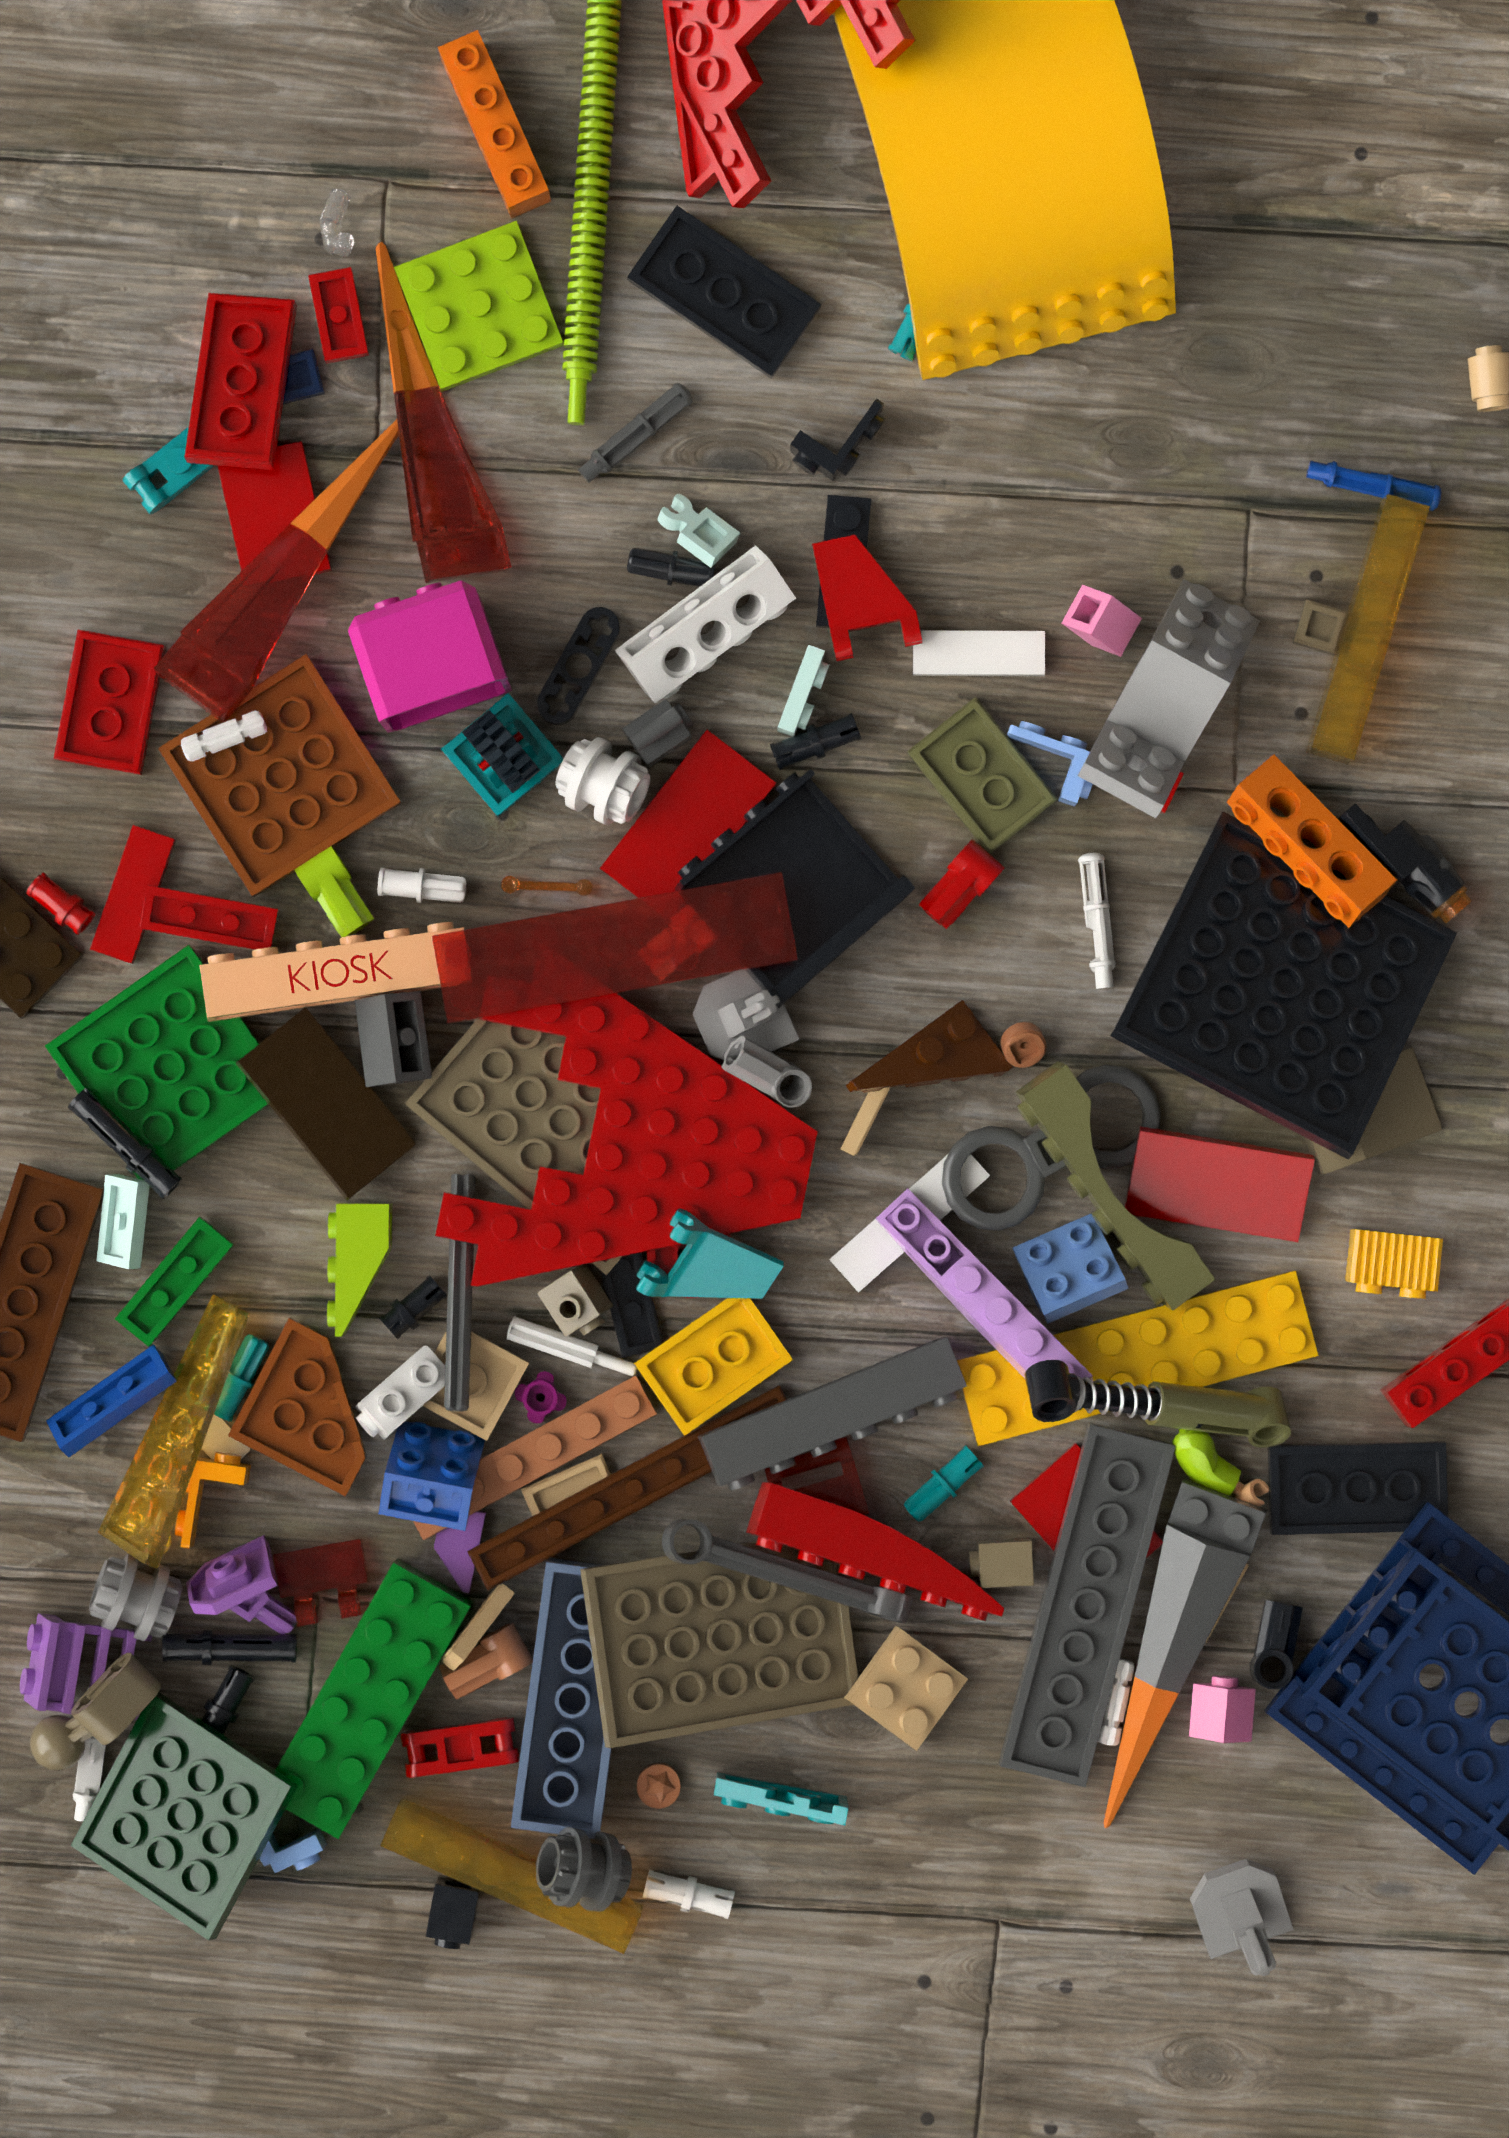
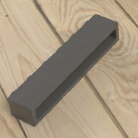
(831, 1412)

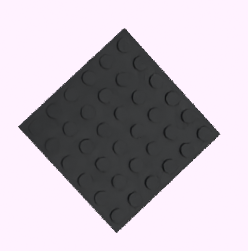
(1278, 995)

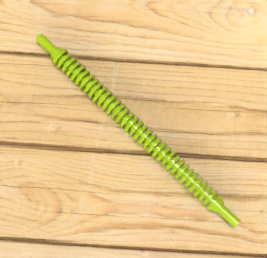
(591, 200)

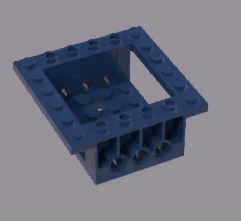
(1375, 1722)

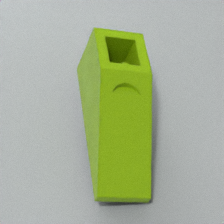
(362, 1247)

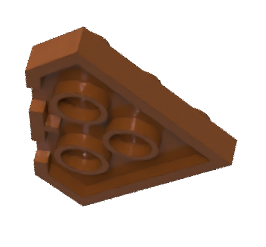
(303, 1411)

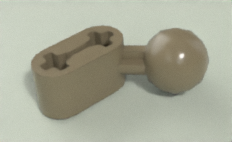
(100, 1712)

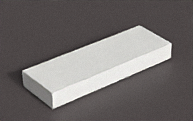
(980, 653)

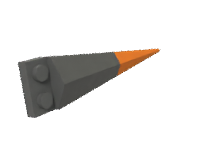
(1196, 1572)

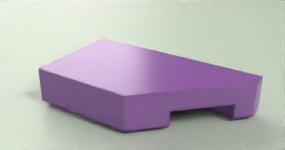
(453, 1547)

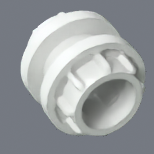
(598, 779)

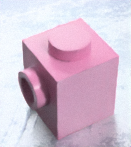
(1101, 620)
(1222, 1710)

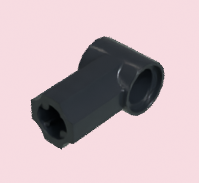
(1276, 1638)

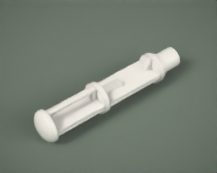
(1098, 919)
(88, 1777)

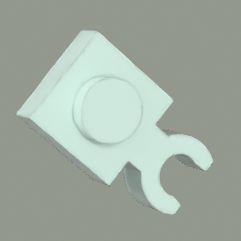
(702, 533)

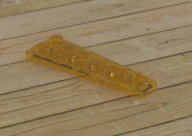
(161, 1470)

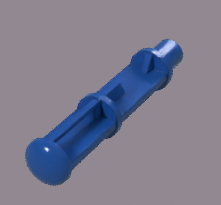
(1374, 483)

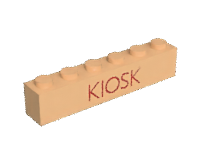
(321, 974)

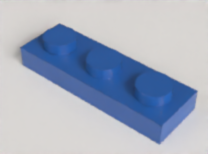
(111, 1400)

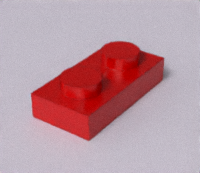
(338, 315)

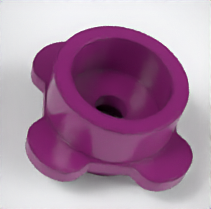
(528, 1394)

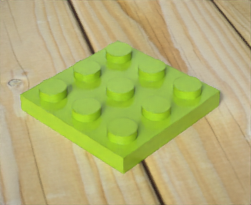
(479, 306)

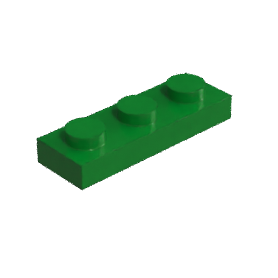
(174, 1281)

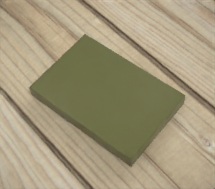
(982, 775)

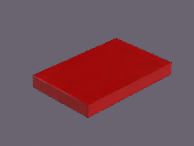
(267, 501)
(109, 702)
(1047, 1495)

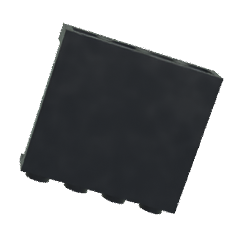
(828, 872)

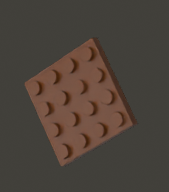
(286, 790)

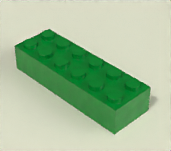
(370, 1695)

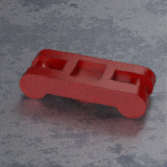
(459, 1747)

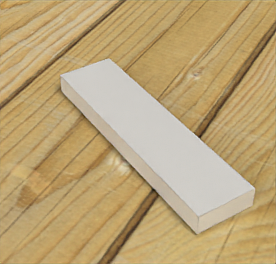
(875, 1249)

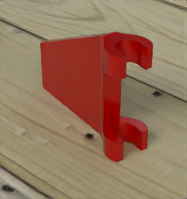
(859, 594)

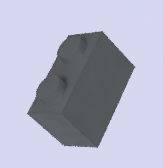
(393, 1038)

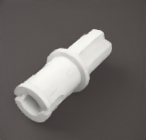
(421, 885)

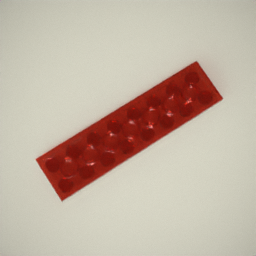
(614, 948)

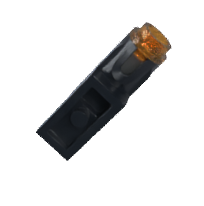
(1413, 862)

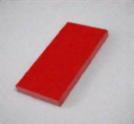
(240, 381)
(689, 812)
(1219, 1184)

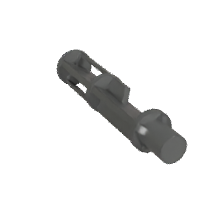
(636, 432)

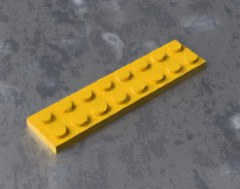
(1194, 1345)

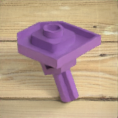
(241, 1583)

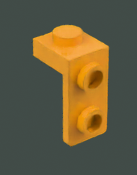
(223, 1468)

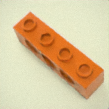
(494, 124)
(1309, 819)

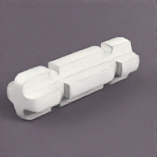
(223, 735)
(1117, 1704)

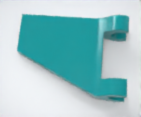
(709, 1265)

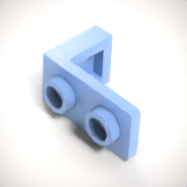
(1068, 747)
(299, 1852)

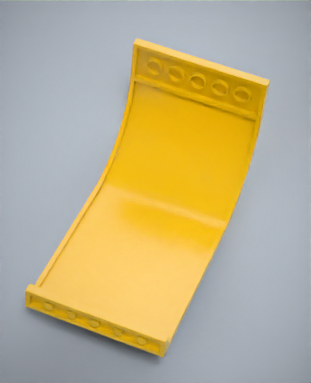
(1017, 176)

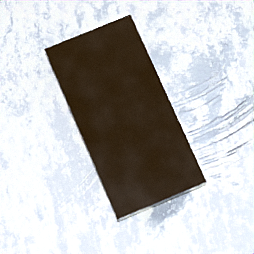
(326, 1103)

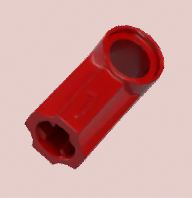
(966, 877)

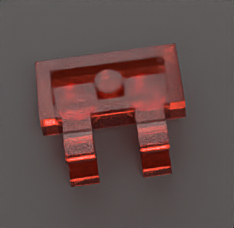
(321, 1569)

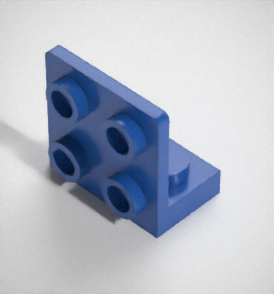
(431, 1475)

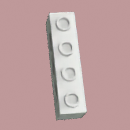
(682, 624)

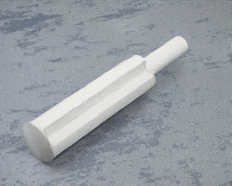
(567, 1347)

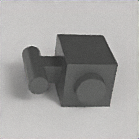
(659, 732)

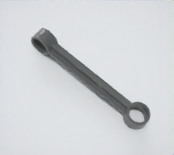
(788, 1573)

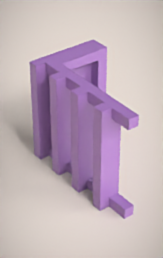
(56, 1660)

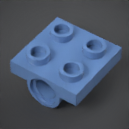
(1069, 1268)

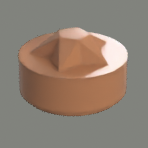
(1023, 1044)
(658, 1785)

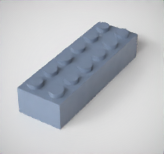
(563, 1743)

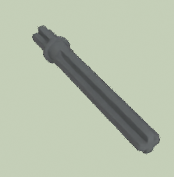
(459, 1310)

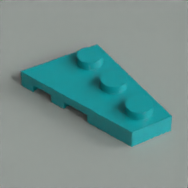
(781, 1799)

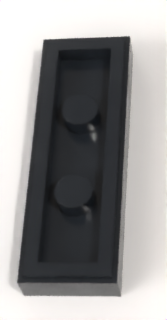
(632, 1311)

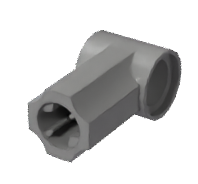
(766, 1072)

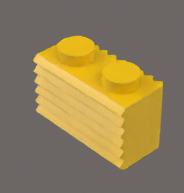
(1393, 1261)

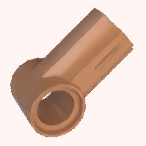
(495, 1657)

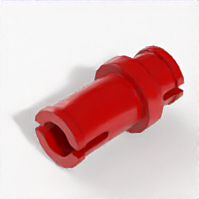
(66, 907)

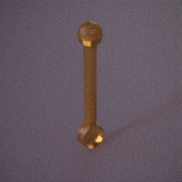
(511, 884)

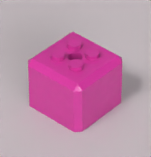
(428, 655)

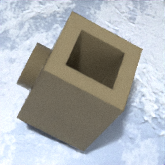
(576, 1301)

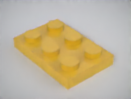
(713, 1362)

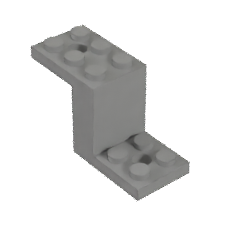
(1169, 698)

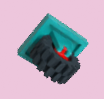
(503, 755)

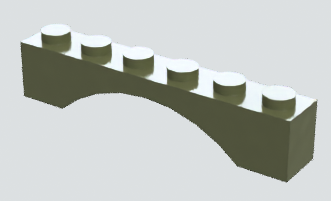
(1063, 1114)

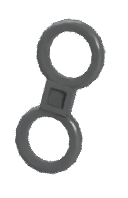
(1035, 1157)

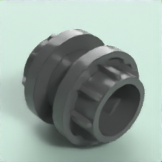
(583, 1869)

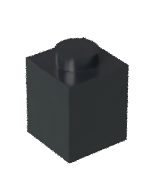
(452, 1913)

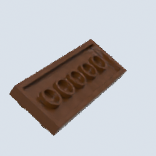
(40, 1259)

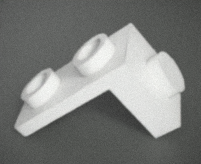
(401, 1393)

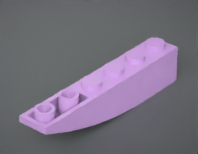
(973, 1287)

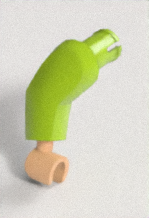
(1203, 1466)

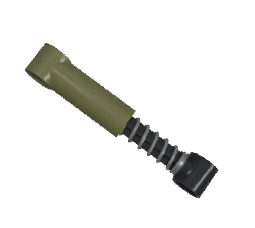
(1253, 1414)

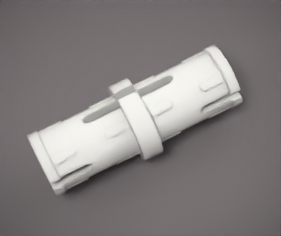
(688, 1894)

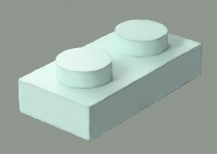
(810, 674)
(123, 1221)

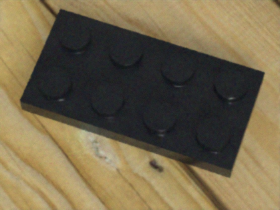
(724, 292)
(1354, 1486)

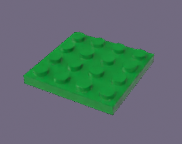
(163, 1062)

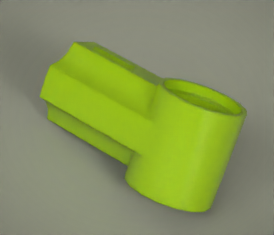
(330, 885)

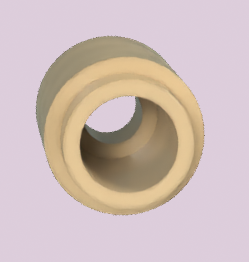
(1489, 378)

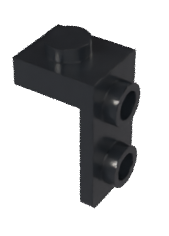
(815, 457)

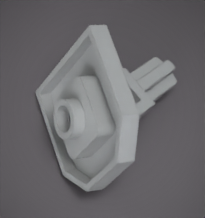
(740, 1007)
(1239, 1910)

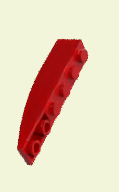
(861, 1547)

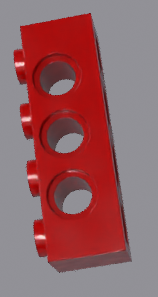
(1451, 1368)

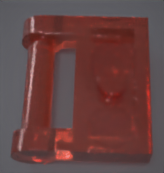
(840, 1490)

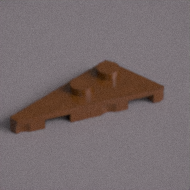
(946, 1049)

